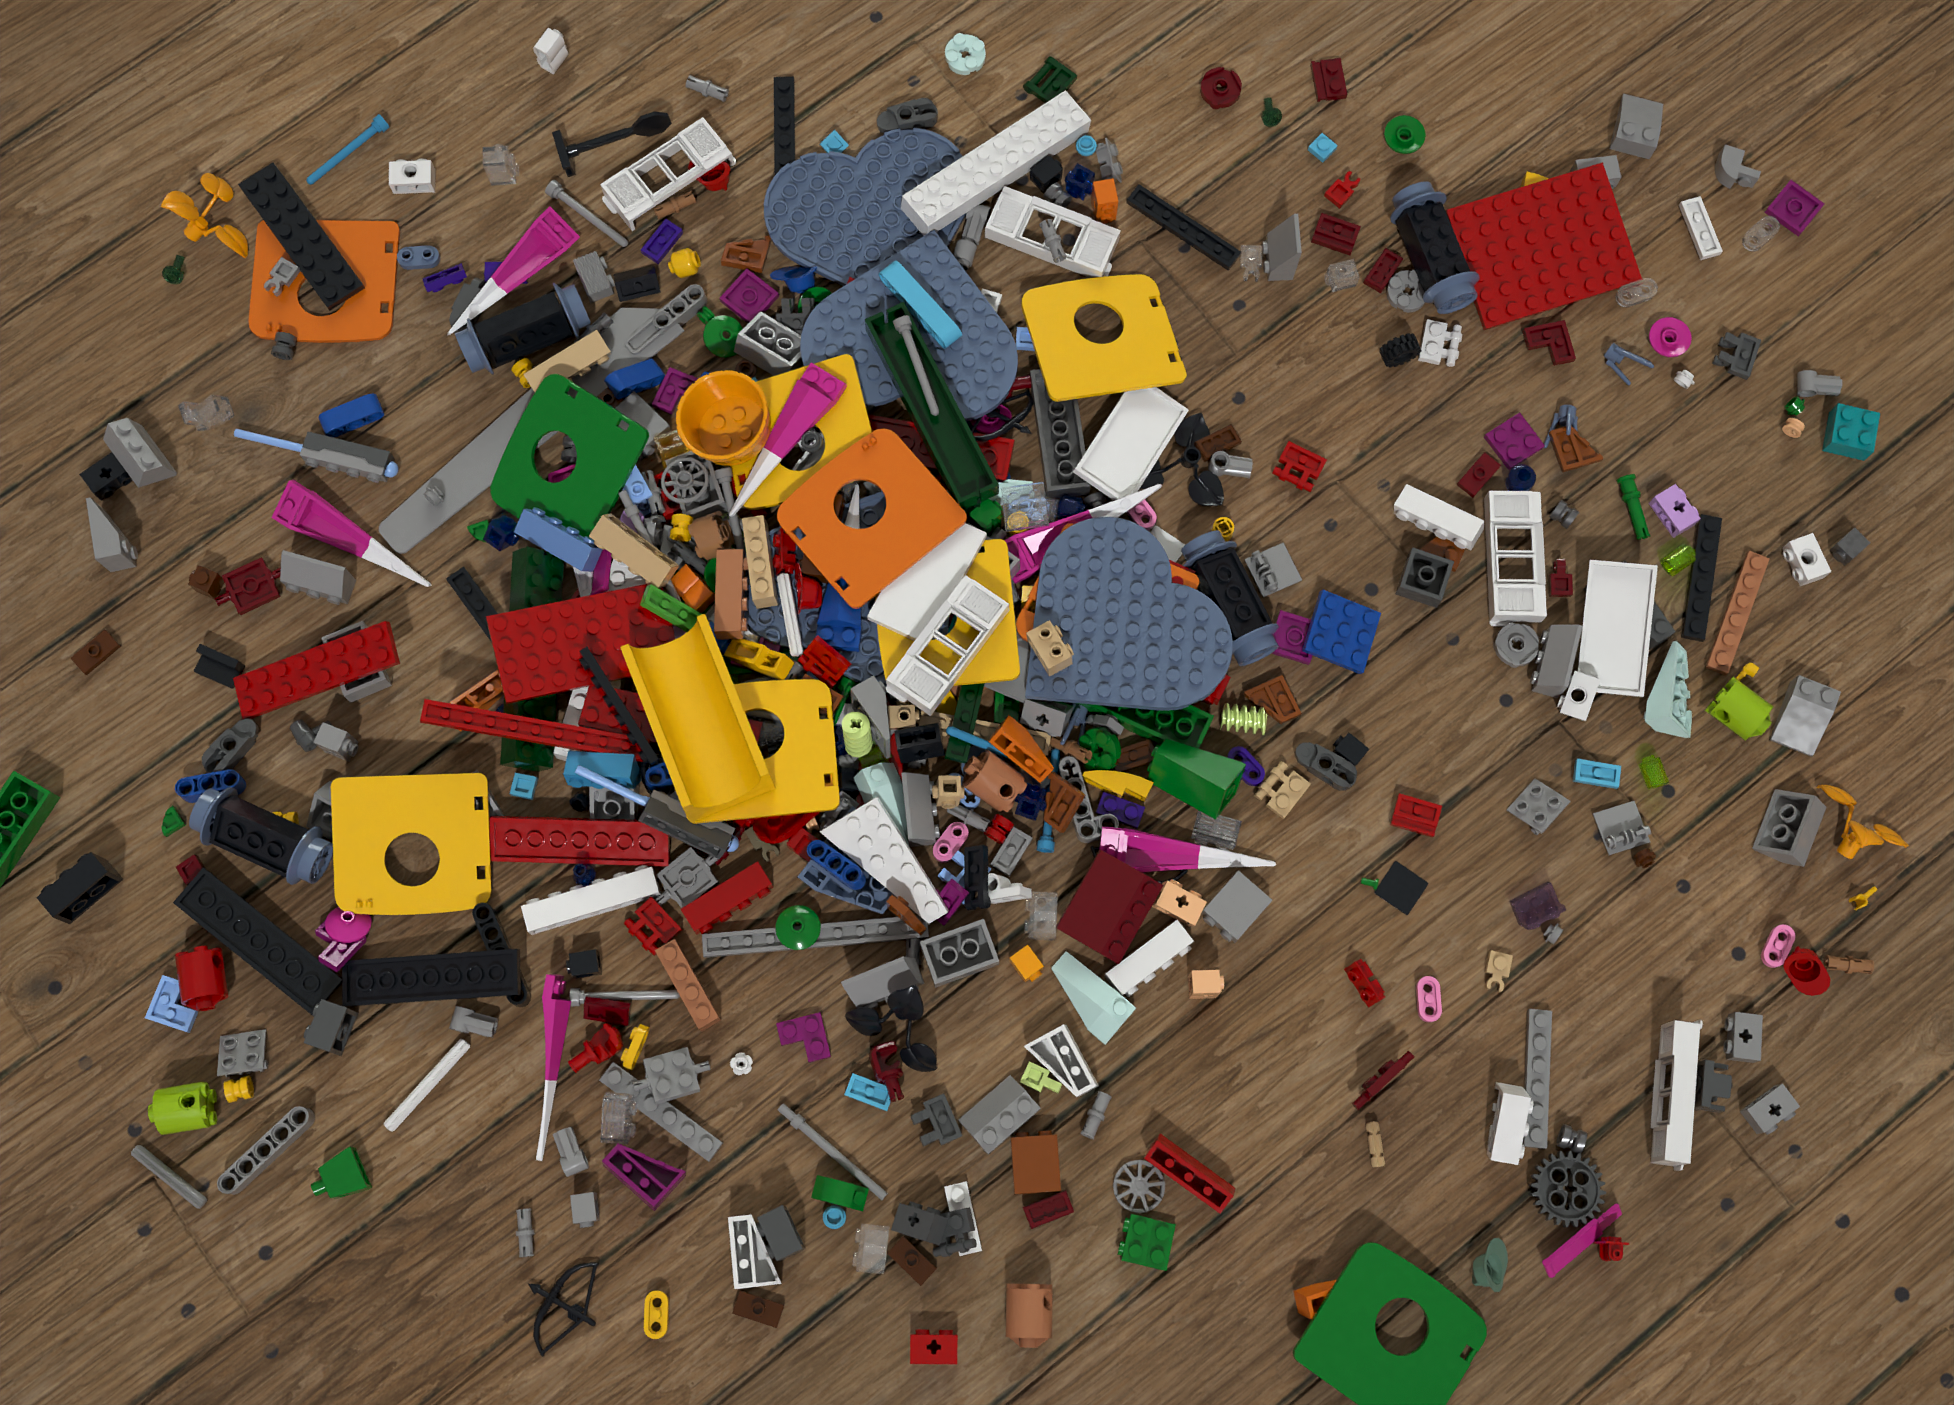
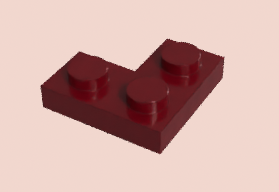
(1555, 337)

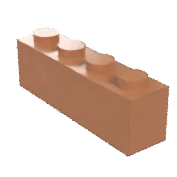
(730, 594)
(687, 985)

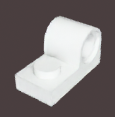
(1005, 890)

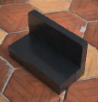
(636, 283)
(218, 666)

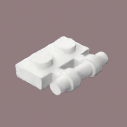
(1433, 343)

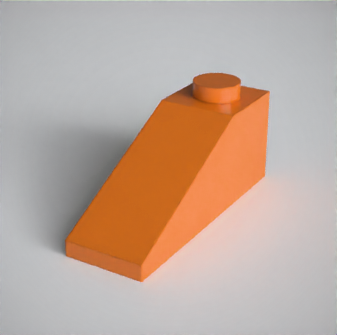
(482, 694)
(1021, 748)
(1311, 1297)

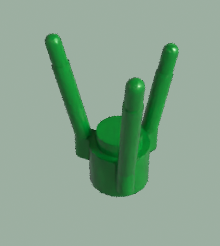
(845, 690)

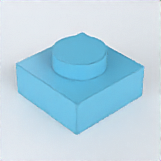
(834, 143)
(1322, 147)
(523, 786)

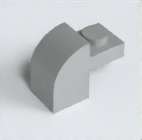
(1730, 171)

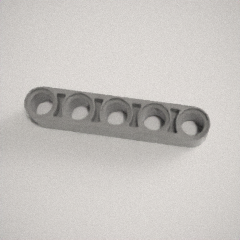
(255, 1155)

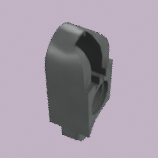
(922, 115)
(463, 300)
(242, 733)
(1309, 757)

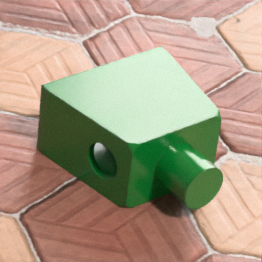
(342, 1175)

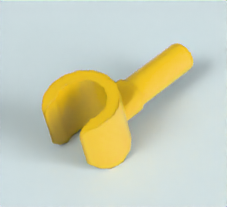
(1749, 669)
(1861, 899)

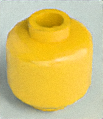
(684, 263)

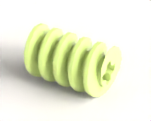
(1243, 718)
(857, 734)

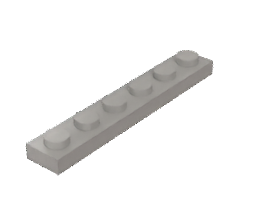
(1538, 1075)
(663, 1113)

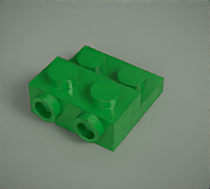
(1146, 1242)

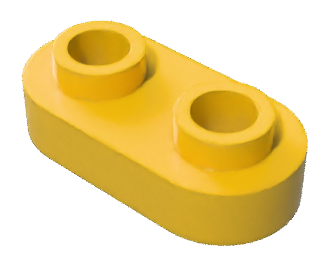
(638, 1037)
(656, 1314)

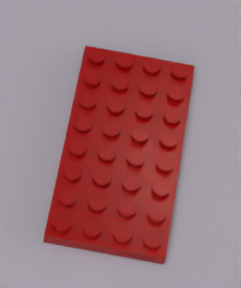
(542, 643)

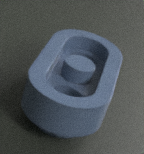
(417, 257)

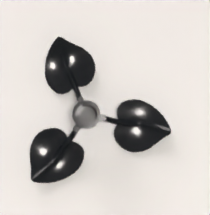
(1206, 487)
(906, 1005)

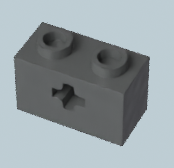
(919, 1223)

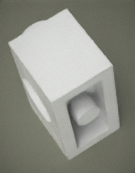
(421, 182)
(1809, 549)
(1581, 709)

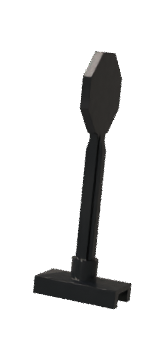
(645, 125)

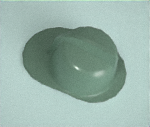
(1491, 1266)

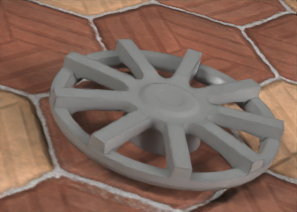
(685, 480)
(1139, 1186)

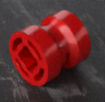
(999, 829)

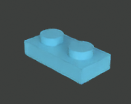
(1597, 773)
(868, 1092)

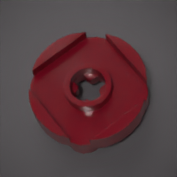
(1216, 98)

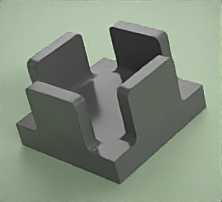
(1711, 1085)

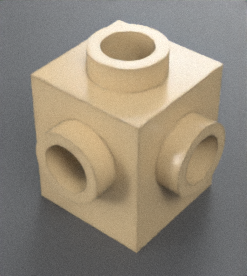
(894, 713)
(948, 791)

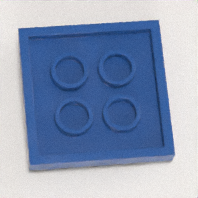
(1341, 631)

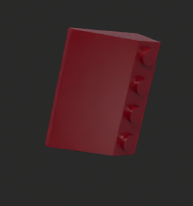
(1109, 906)

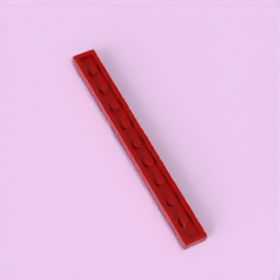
(526, 729)

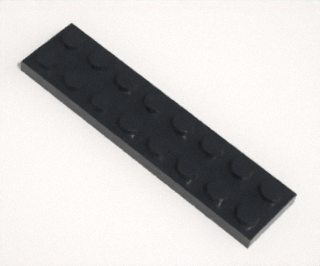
(301, 236)
(257, 940)
(431, 977)

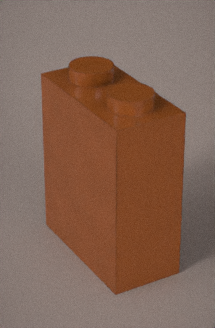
(1035, 1163)

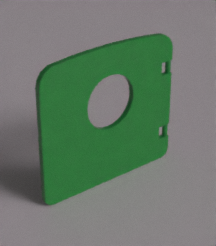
(602, 464)
(1344, 1345)

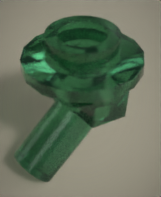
(1271, 116)
(173, 273)

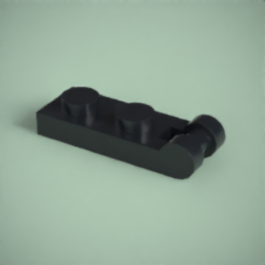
(976, 877)

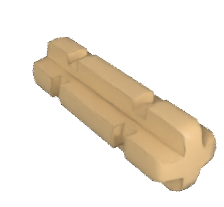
(1375, 1144)

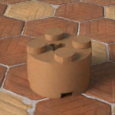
(711, 535)

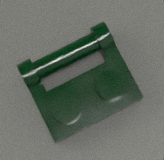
(1057, 83)

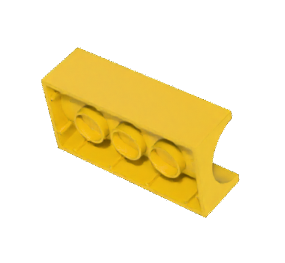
(698, 722)

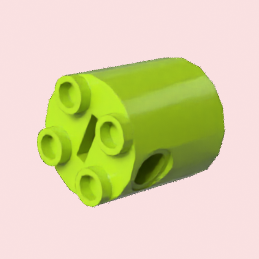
(1741, 710)
(183, 1108)

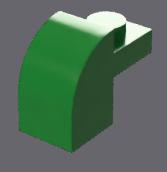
(840, 1193)

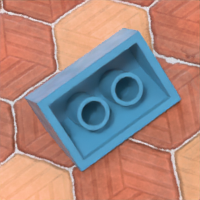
(616, 767)

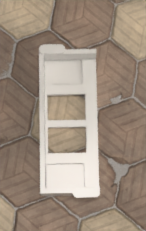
(630, 196)
(1092, 248)
(1515, 598)
(921, 681)
(1674, 1136)

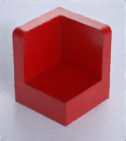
(799, 842)

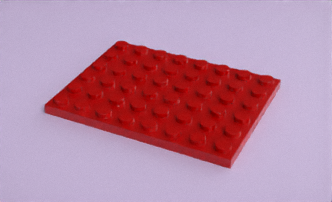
(1544, 245)

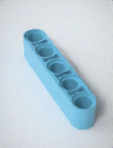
(920, 304)

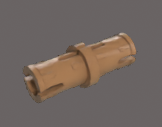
(674, 205)
(1071, 749)
(1849, 964)

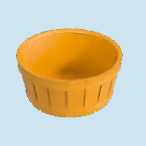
(724, 418)

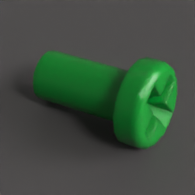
(1373, 883)

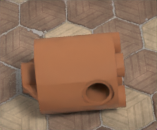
(987, 775)
(1029, 1314)

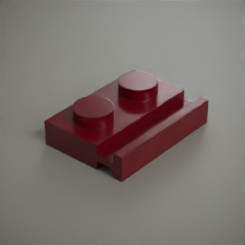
(1328, 79)
(1335, 234)

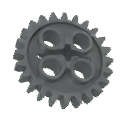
(1588, 1191)

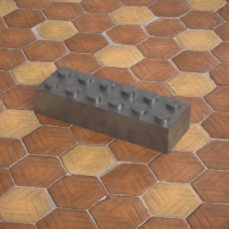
(1059, 440)

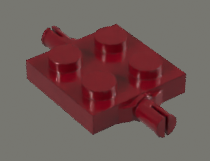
(250, 586)
(1376, 1083)

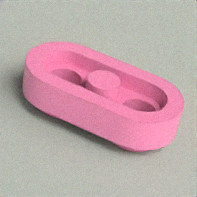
(1140, 511)
(950, 841)
(1777, 947)
(1428, 999)

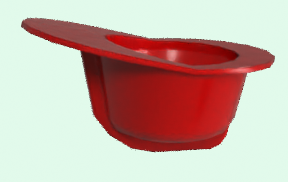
(716, 178)
(808, 591)
(1807, 972)

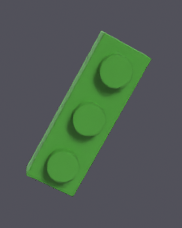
(669, 608)

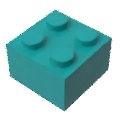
(1851, 432)

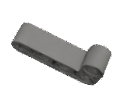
(1088, 818)

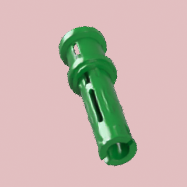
(1631, 498)

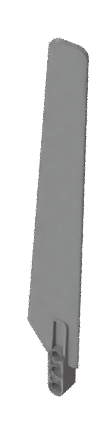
(631, 339)

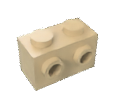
(1049, 647)

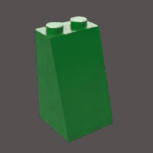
(1195, 776)

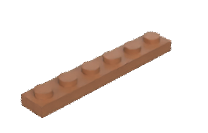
(1737, 613)

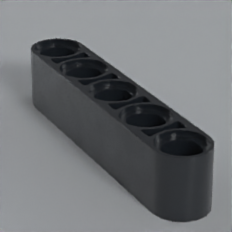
(499, 943)

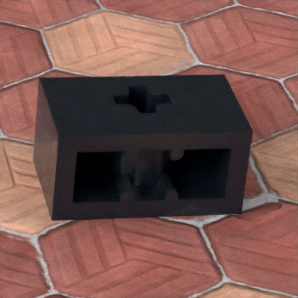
(98, 477)
(919, 743)

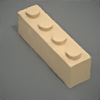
(572, 360)
(633, 551)
(760, 562)

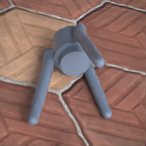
(1617, 354)
(1566, 417)
(1077, 717)

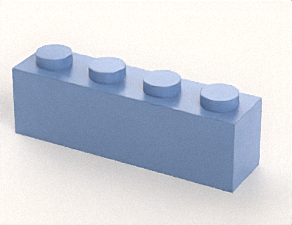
(558, 539)

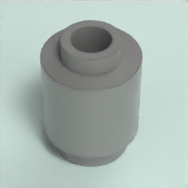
(965, 252)

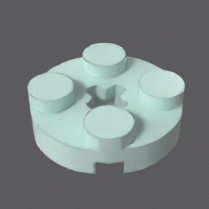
(962, 43)

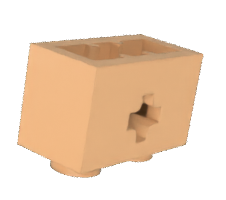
(1167, 904)
(1205, 984)

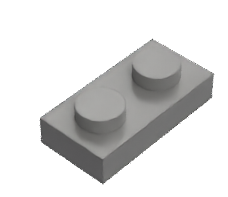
(1011, 851)

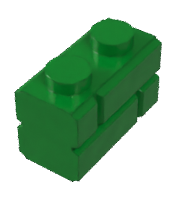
(986, 516)

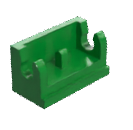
(1005, 706)

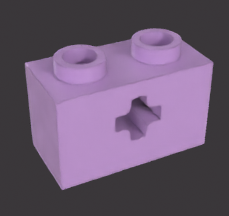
(1665, 505)

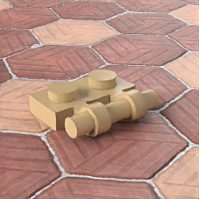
(1287, 795)

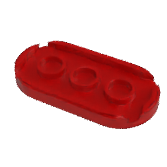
(780, 828)

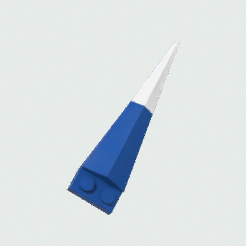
(837, 621)

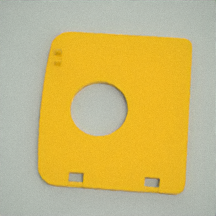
(1085, 369)
(841, 427)
(998, 656)
(803, 757)
(377, 809)

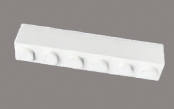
(590, 900)

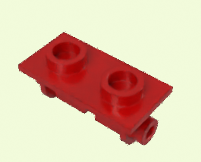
(782, 559)
(1369, 991)
(1611, 1248)

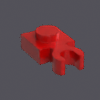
(1341, 191)

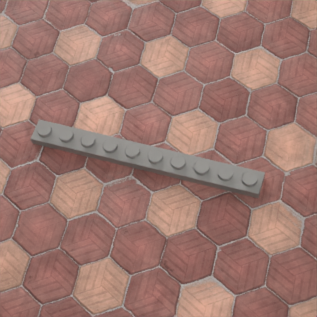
(830, 935)

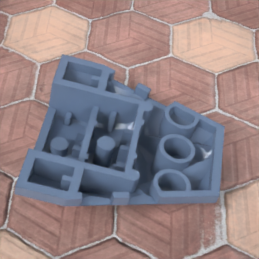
(870, 896)

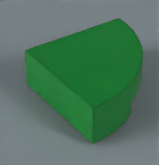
(478, 530)
(172, 822)

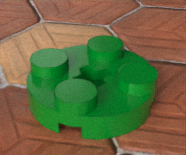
(1110, 746)

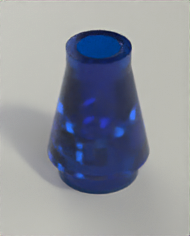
(587, 877)

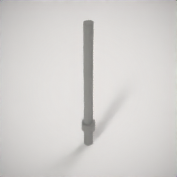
(632, 512)
(798, 1121)

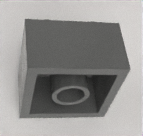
(1424, 577)
(330, 1027)
(780, 1233)

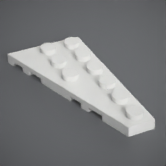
(879, 848)

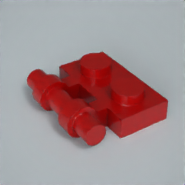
(1301, 461)
(827, 659)
(657, 920)

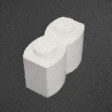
(551, 50)

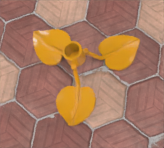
(198, 226)
(1861, 835)

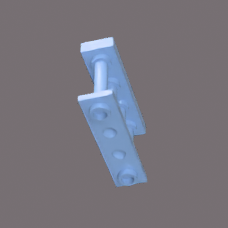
(639, 492)

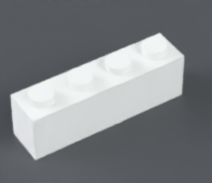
(1438, 517)
(1149, 958)

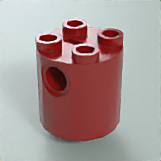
(201, 978)

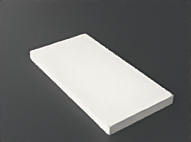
(1130, 442)
(921, 590)
(1617, 625)

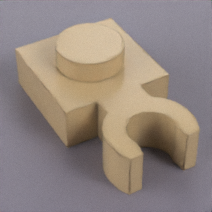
(1498, 966)

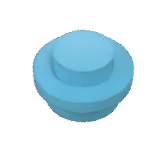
(1086, 145)
(834, 1217)

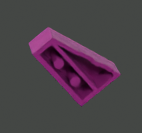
(643, 1175)

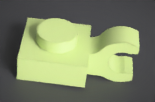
(1037, 1078)

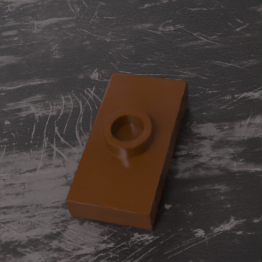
(1218, 441)
(95, 652)
(911, 1260)
(758, 1309)

